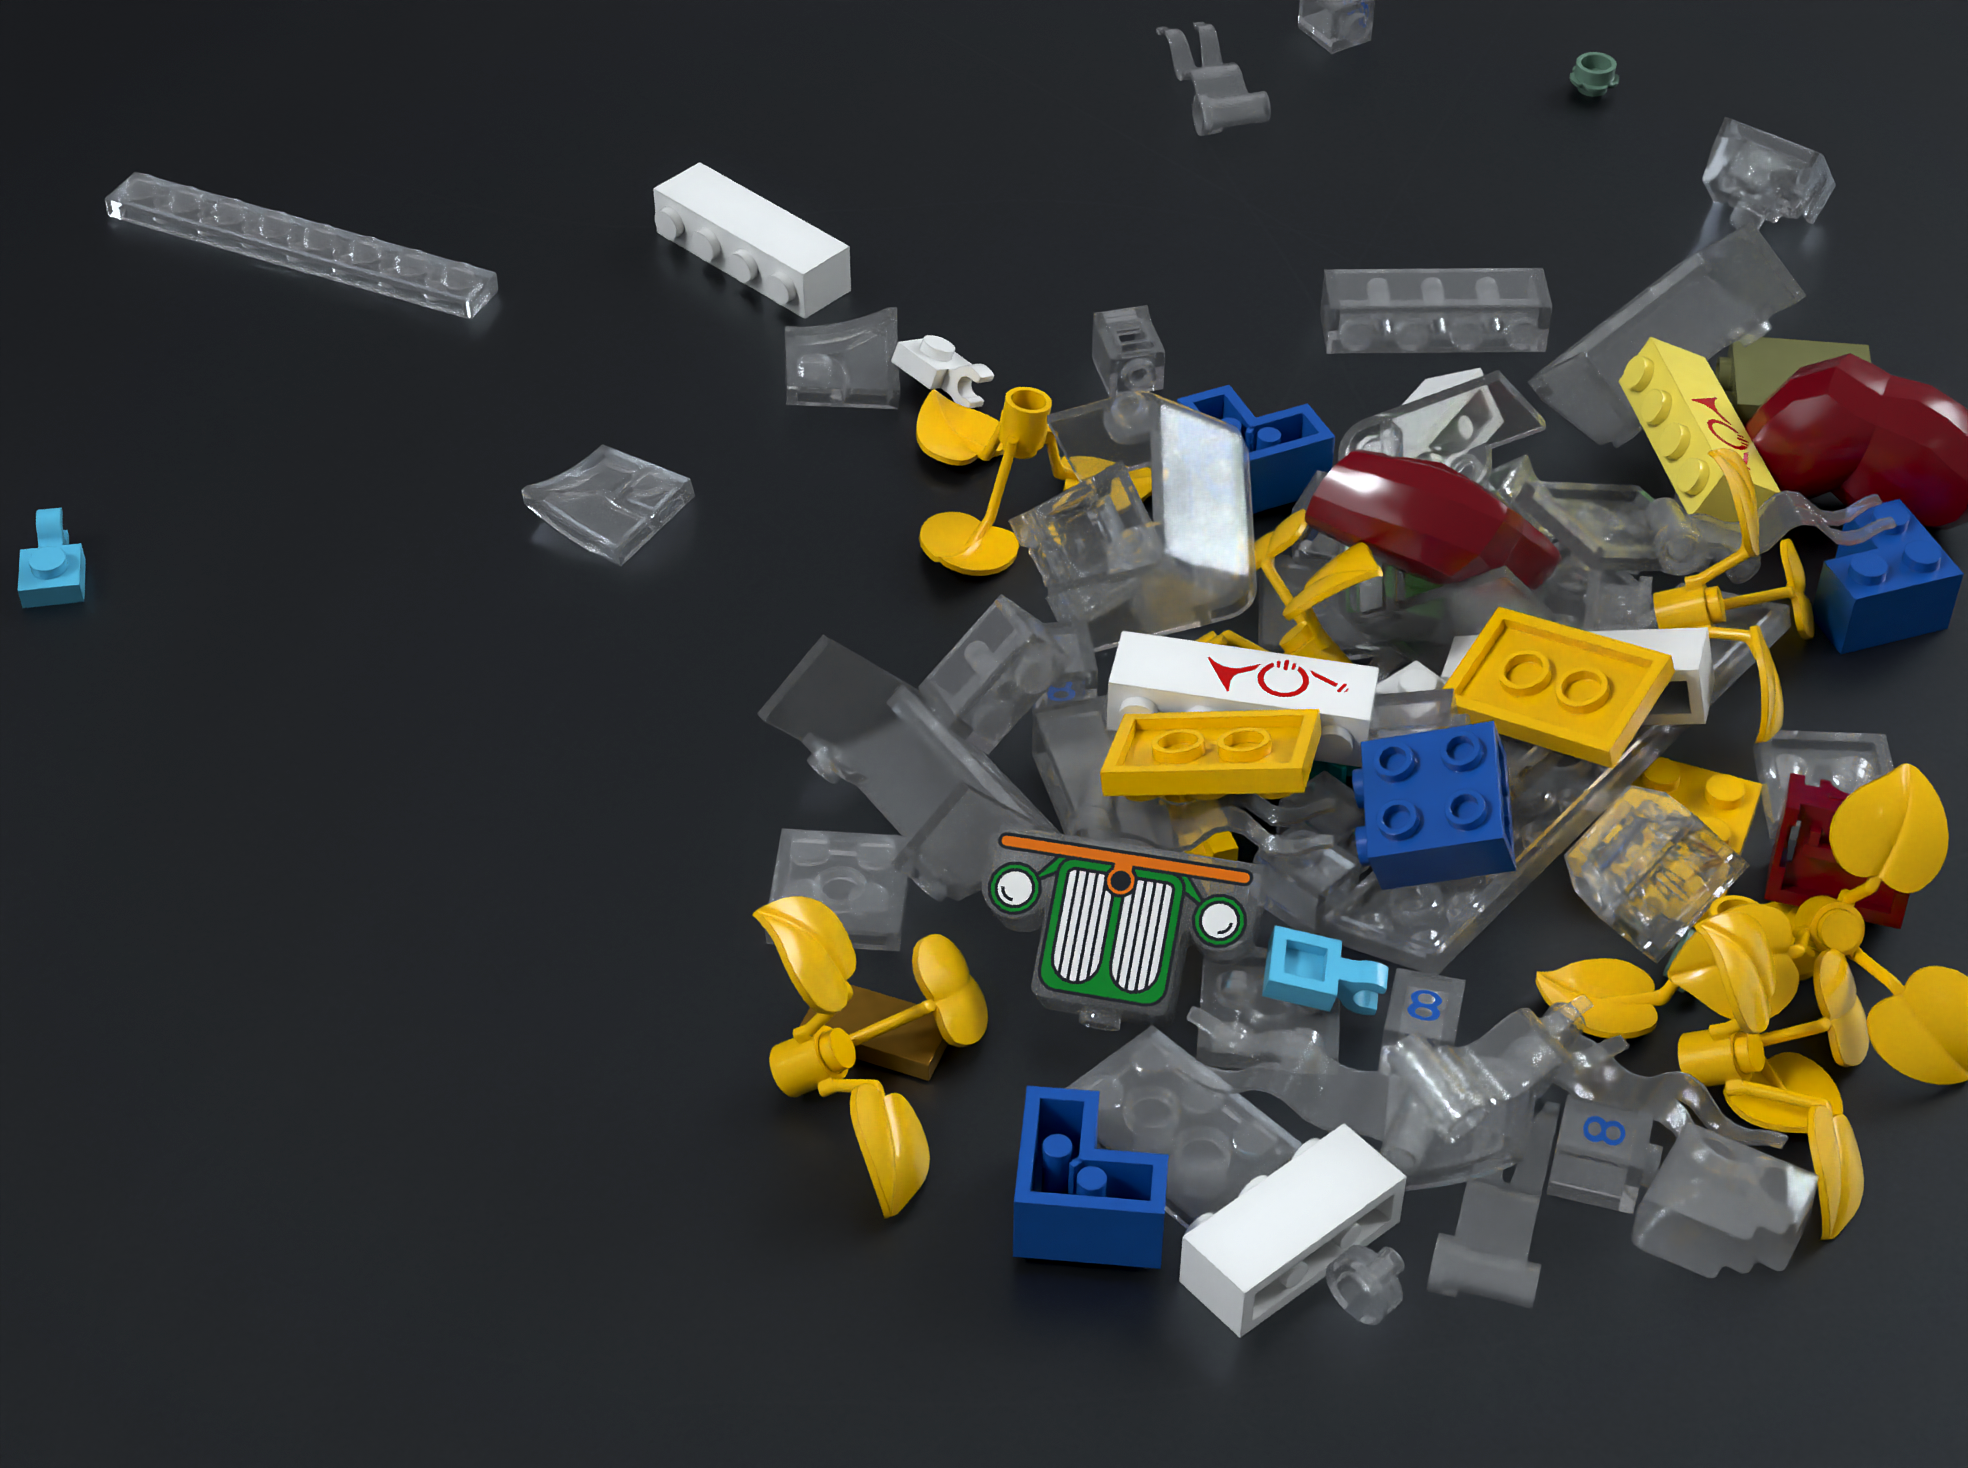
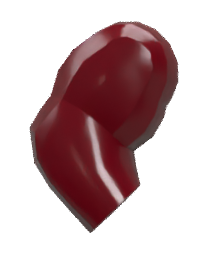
(1866, 434)
(1427, 520)

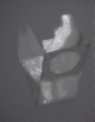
(1723, 1206)

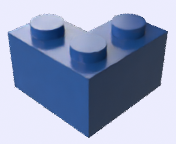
(1281, 445)
(1886, 586)
(1081, 1198)

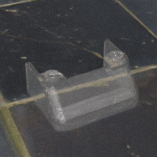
(1697, 305)
(1459, 431)
(1200, 548)
(905, 761)

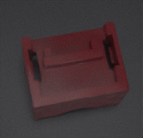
(1813, 865)

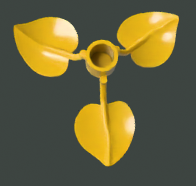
(960, 437)
(1342, 572)
(1704, 606)
(1893, 835)
(1625, 1007)
(1734, 1049)
(818, 1057)

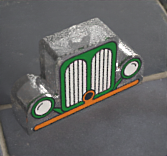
(1119, 919)

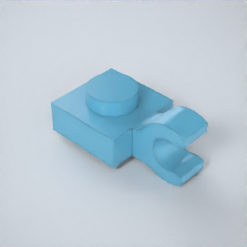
(53, 570)
(1312, 973)

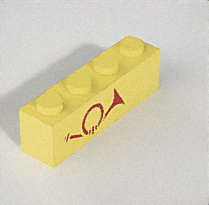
(1687, 418)

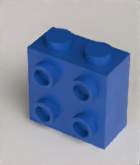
(1435, 806)

